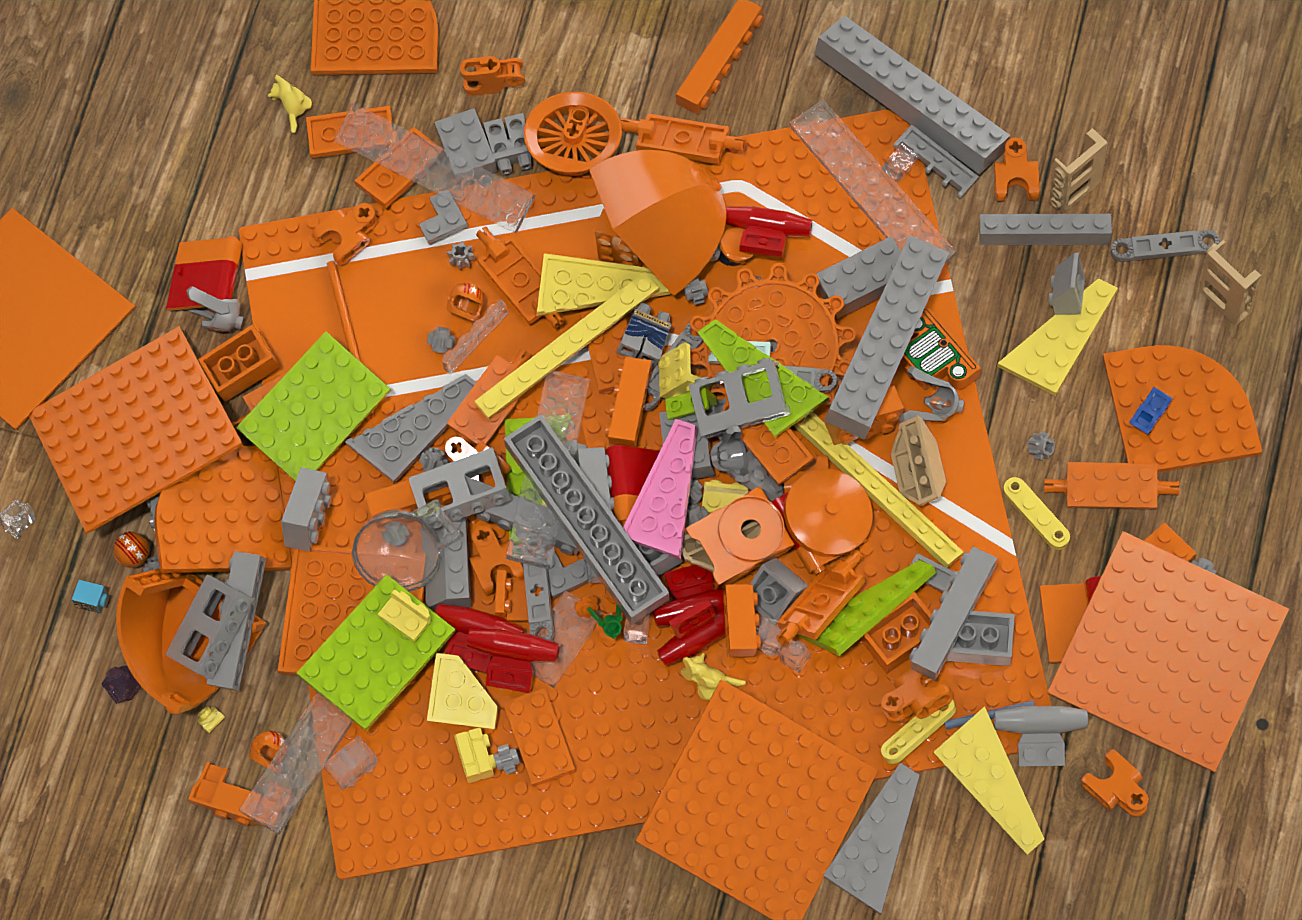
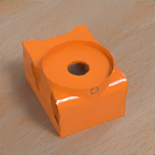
(727, 546)

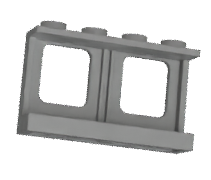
(740, 410)
(454, 475)
(199, 622)

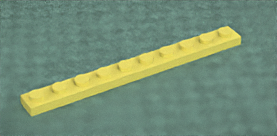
(566, 345)
(881, 492)

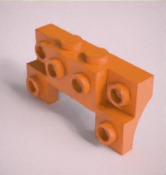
(219, 796)

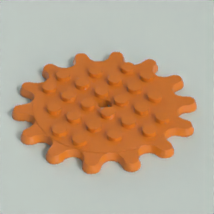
(782, 314)

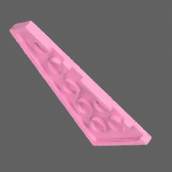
(662, 505)

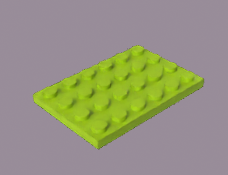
(313, 407)
(368, 660)

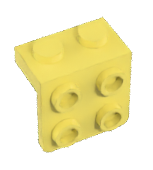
(675, 372)

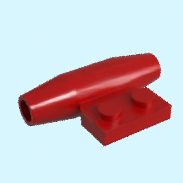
(766, 228)
(688, 587)
(463, 620)
(693, 632)
(512, 656)

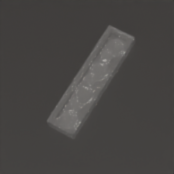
(474, 337)

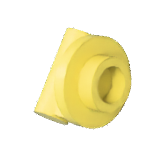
(210, 718)

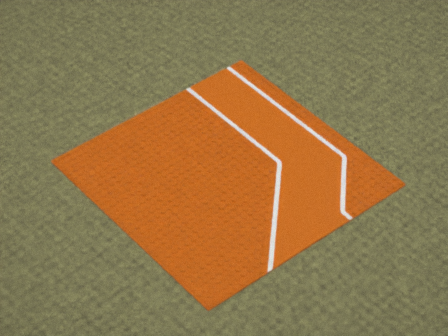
(617, 699)

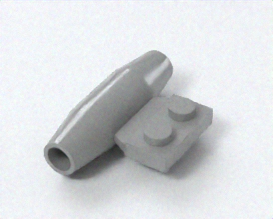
(1041, 731)

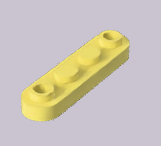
(1036, 513)
(914, 734)

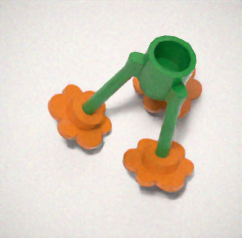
(609, 625)

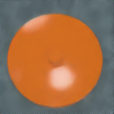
(828, 512)

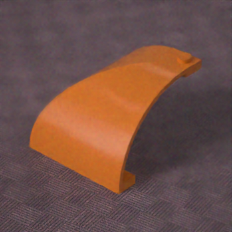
(663, 211)
(147, 622)

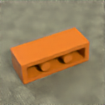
(741, 620)

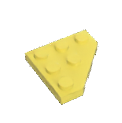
(459, 696)

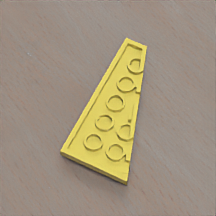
(584, 283)
(1055, 347)
(983, 768)

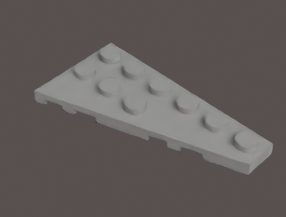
(408, 433)
(871, 851)

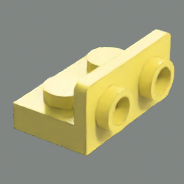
(719, 495)
(405, 615)

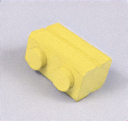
(474, 755)

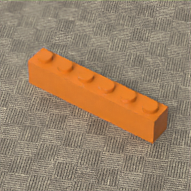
(719, 55)

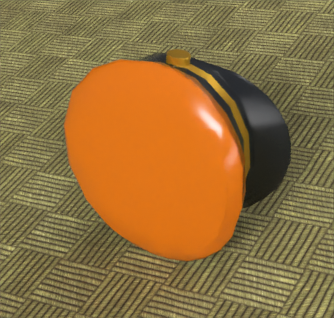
(730, 246)

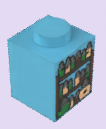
(90, 596)

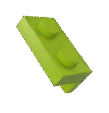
(683, 404)

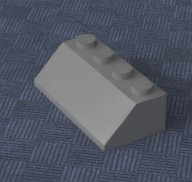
(452, 580)

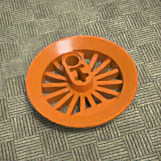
(573, 134)

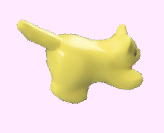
(292, 98)
(705, 676)

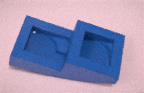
(1151, 410)

